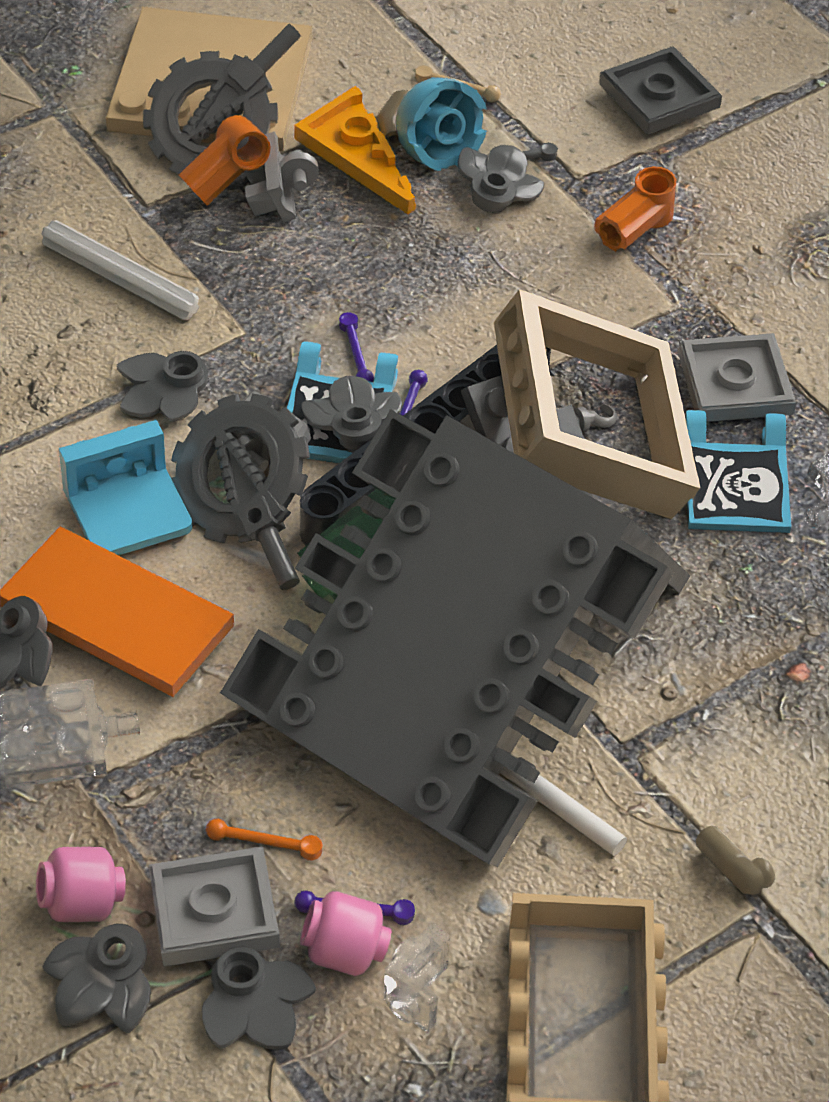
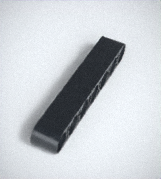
(342, 490)

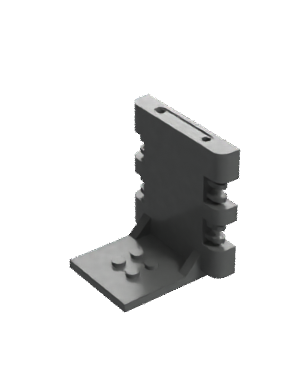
(454, 628)

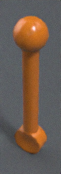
(309, 847)

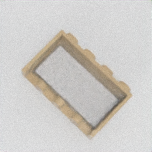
(584, 1000)

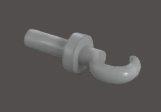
(586, 417)

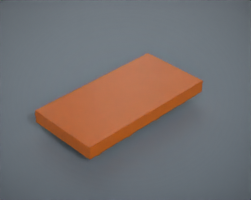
(120, 610)

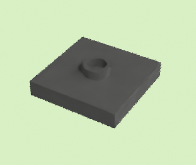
(660, 90)

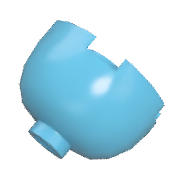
(439, 121)

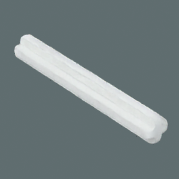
(120, 270)

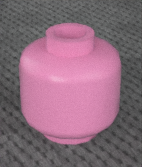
(79, 884)
(345, 933)

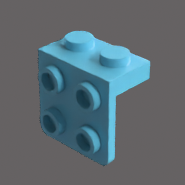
(123, 489)

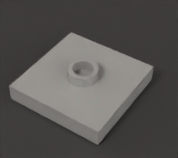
(736, 377)
(213, 905)

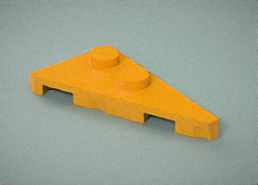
(350, 141)

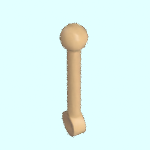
(491, 93)

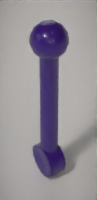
(349, 323)
(417, 380)
(401, 912)

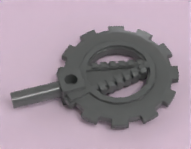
(235, 88)
(255, 501)

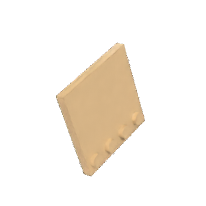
(169, 35)

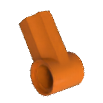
(223, 162)
(642, 208)

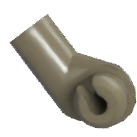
(387, 117)
(745, 874)

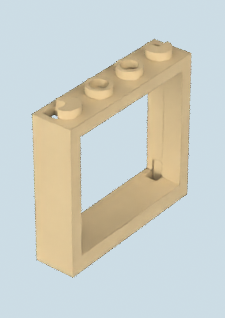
(521, 338)

